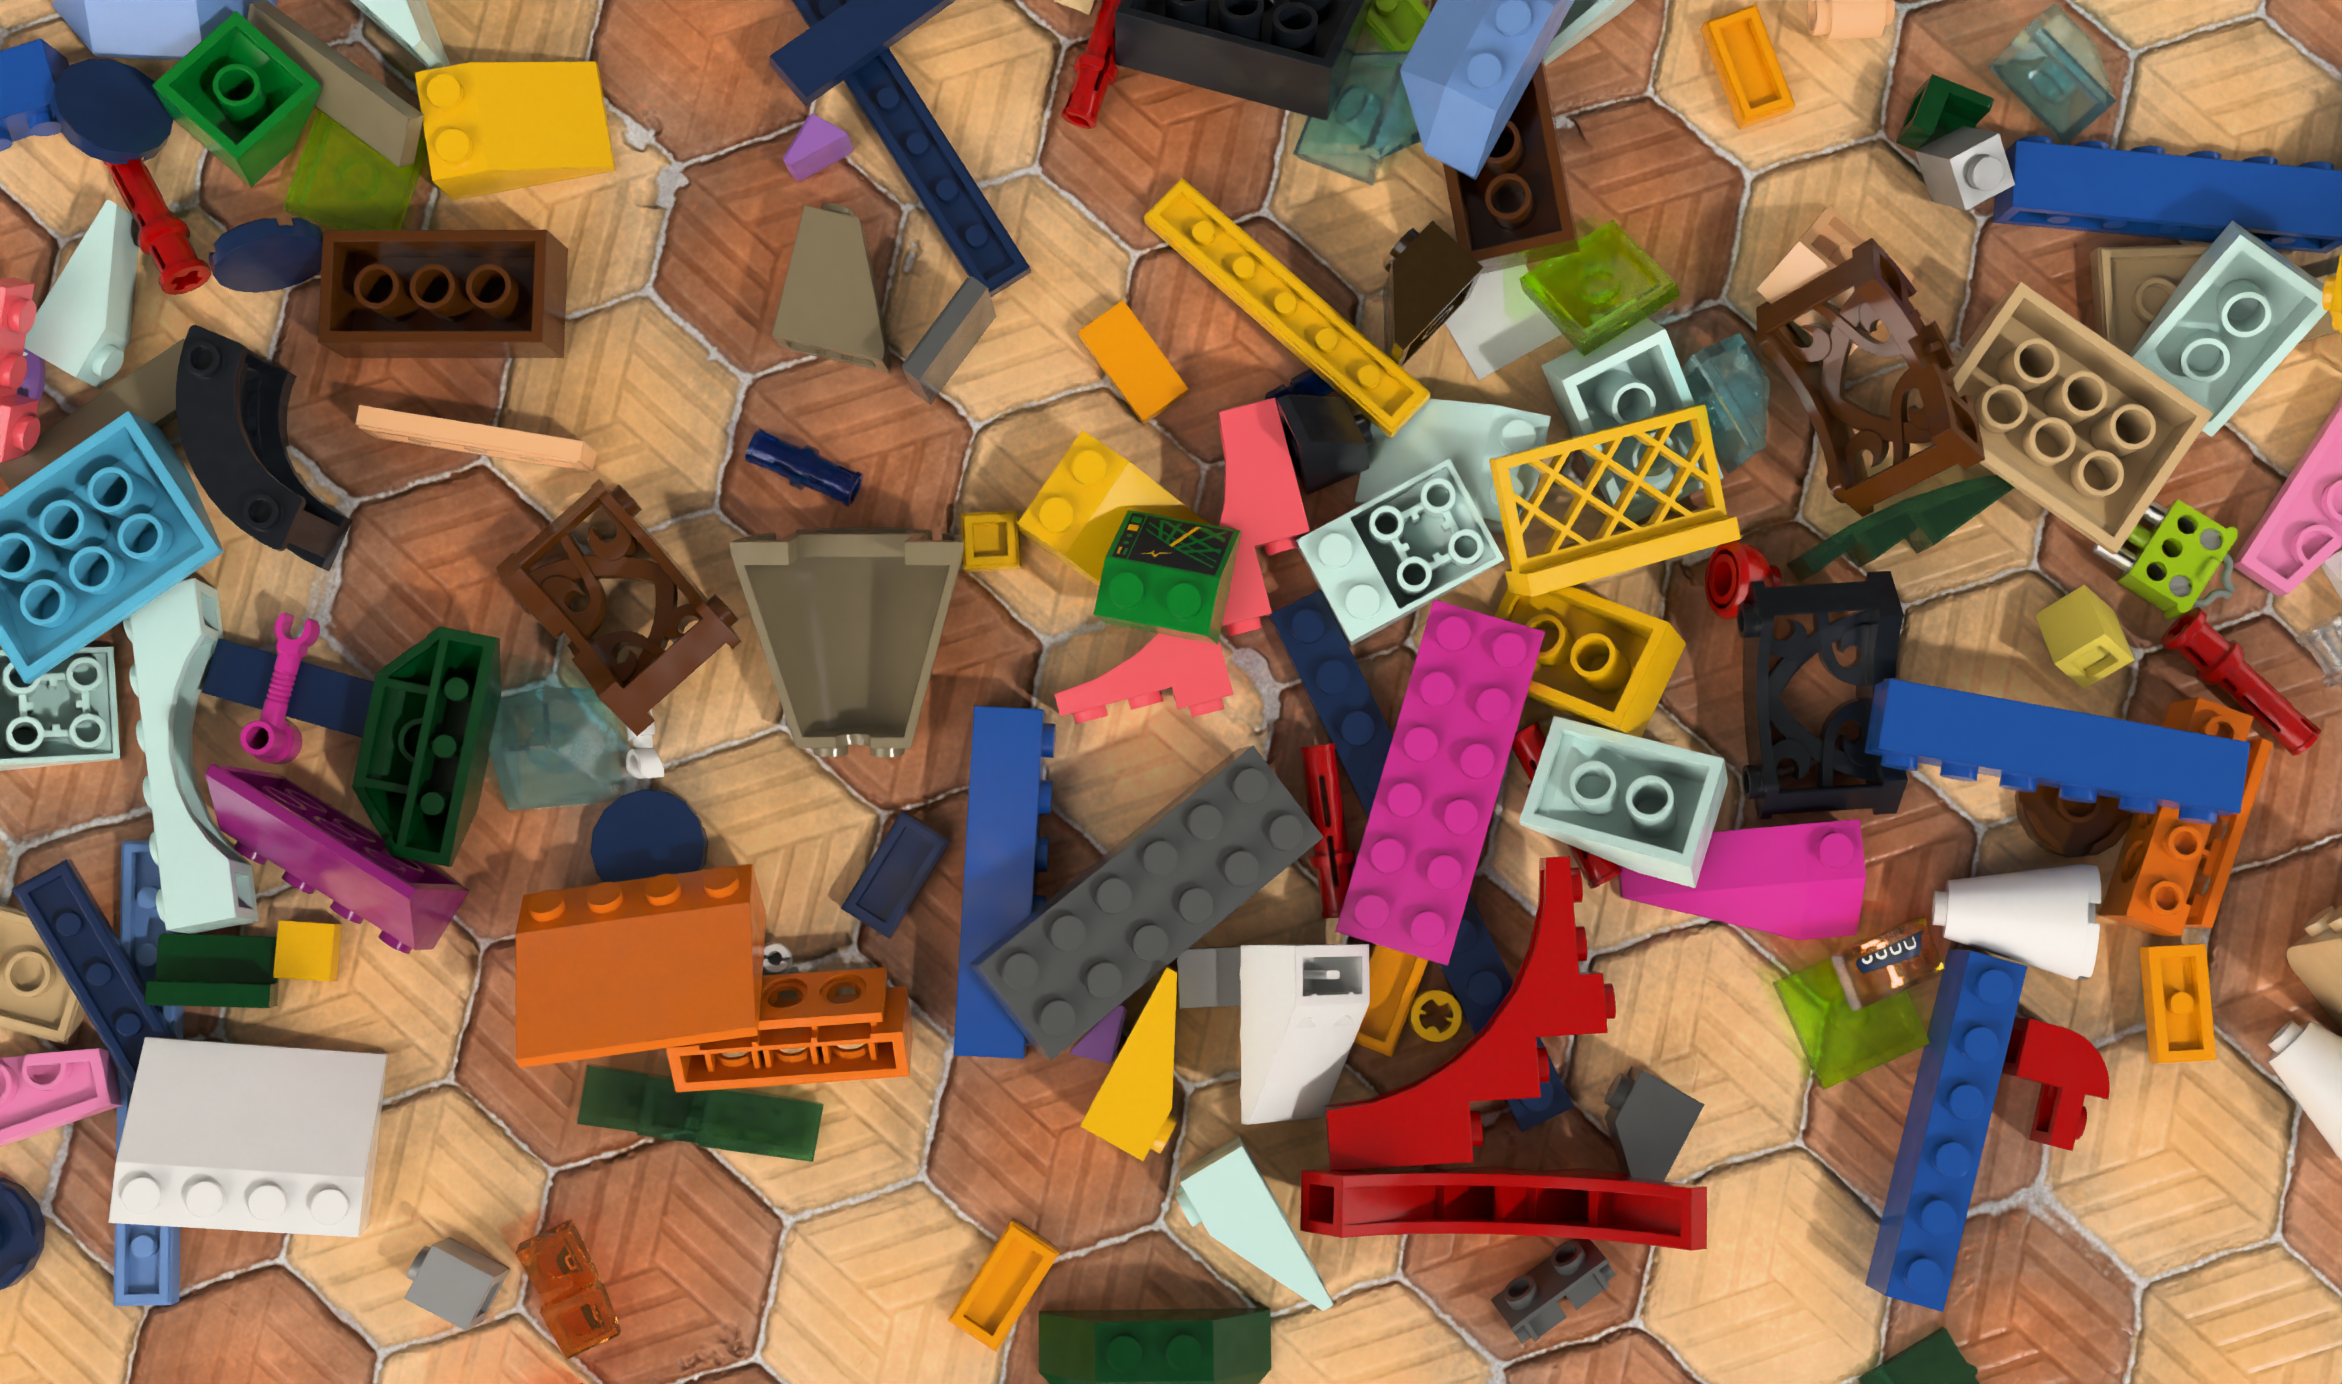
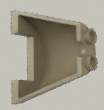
(850, 628)

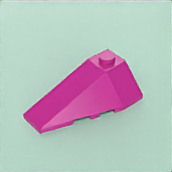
(1772, 880)

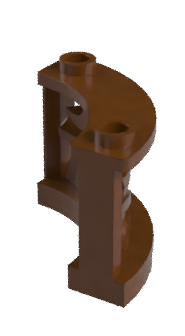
(1945, 417)
(547, 592)

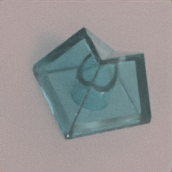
(2056, 73)
(1366, 121)
(1735, 398)
(556, 749)

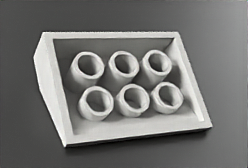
(250, 1138)

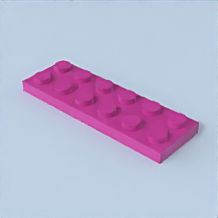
(1440, 782)

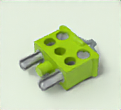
(2189, 563)

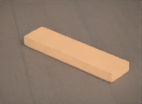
(476, 439)

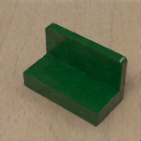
(214, 971)

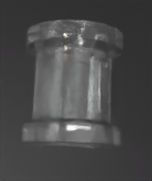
(2325, 645)

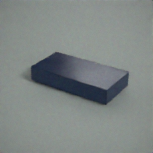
(896, 875)

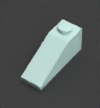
(90, 306)

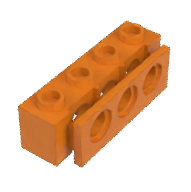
(2169, 859)
(813, 1020)

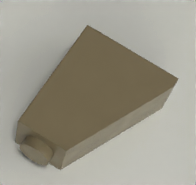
(832, 292)

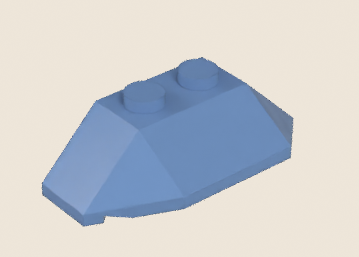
(147, 26)
(1473, 72)

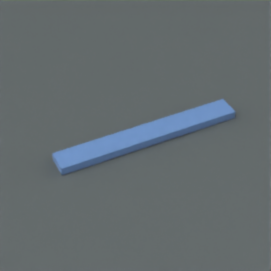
(143, 1254)

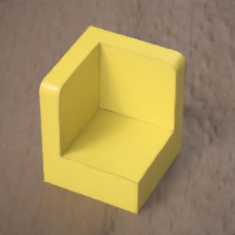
(2084, 637)

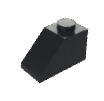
(1324, 439)

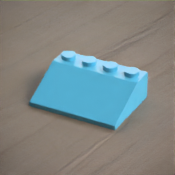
(96, 542)

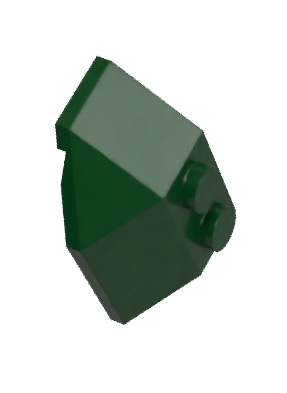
(429, 743)
(1155, 1346)

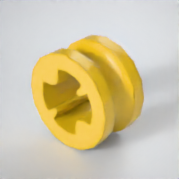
(1431, 1032)

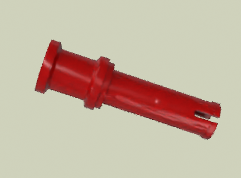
(160, 232)
(2224, 664)

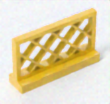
(1624, 549)

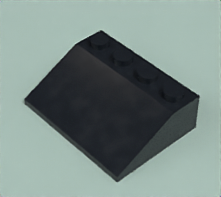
(1251, 49)

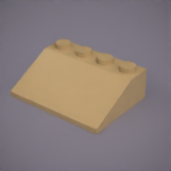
(2073, 416)

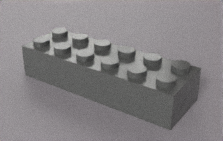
(1146, 901)

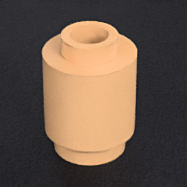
(1849, 18)

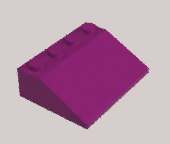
(333, 855)

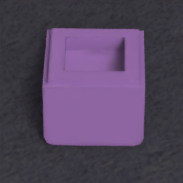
(816, 147)
(1104, 1038)

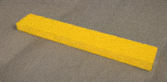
(1287, 308)

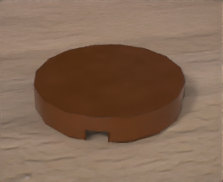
(2071, 826)

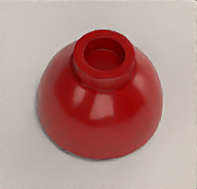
(1731, 573)

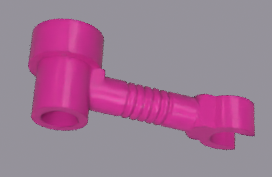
(284, 736)

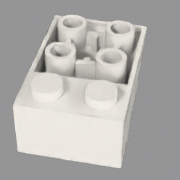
(1298, 1025)

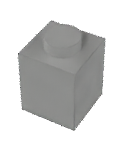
(1965, 167)
(1209, 977)
(455, 1282)

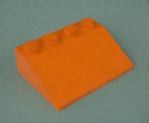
(639, 965)

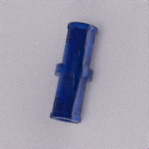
(804, 467)

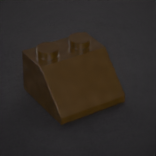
(1424, 288)

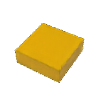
(991, 541)
(307, 950)

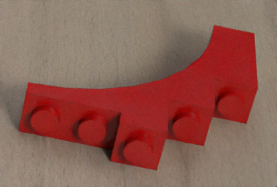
(1549, 997)
(1504, 1202)

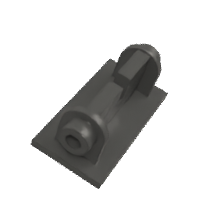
(1531, 1299)

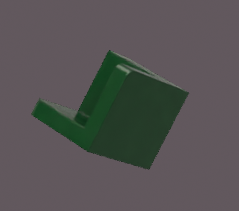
(1940, 109)

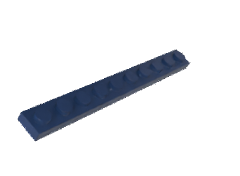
(1362, 745)

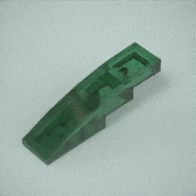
(1918, 519)
(711, 1118)

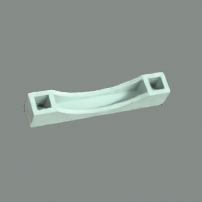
(200, 873)

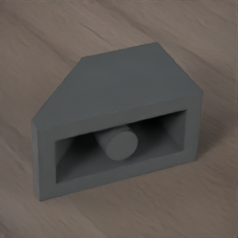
(1648, 1123)

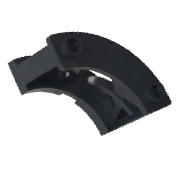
(236, 442)
(1875, 634)

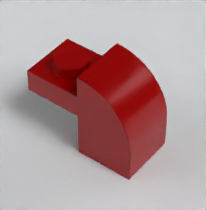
(2067, 1071)

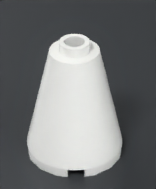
(2027, 916)
(2311, 1068)

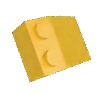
(513, 125)
(1086, 503)
(1596, 657)
(1138, 1090)

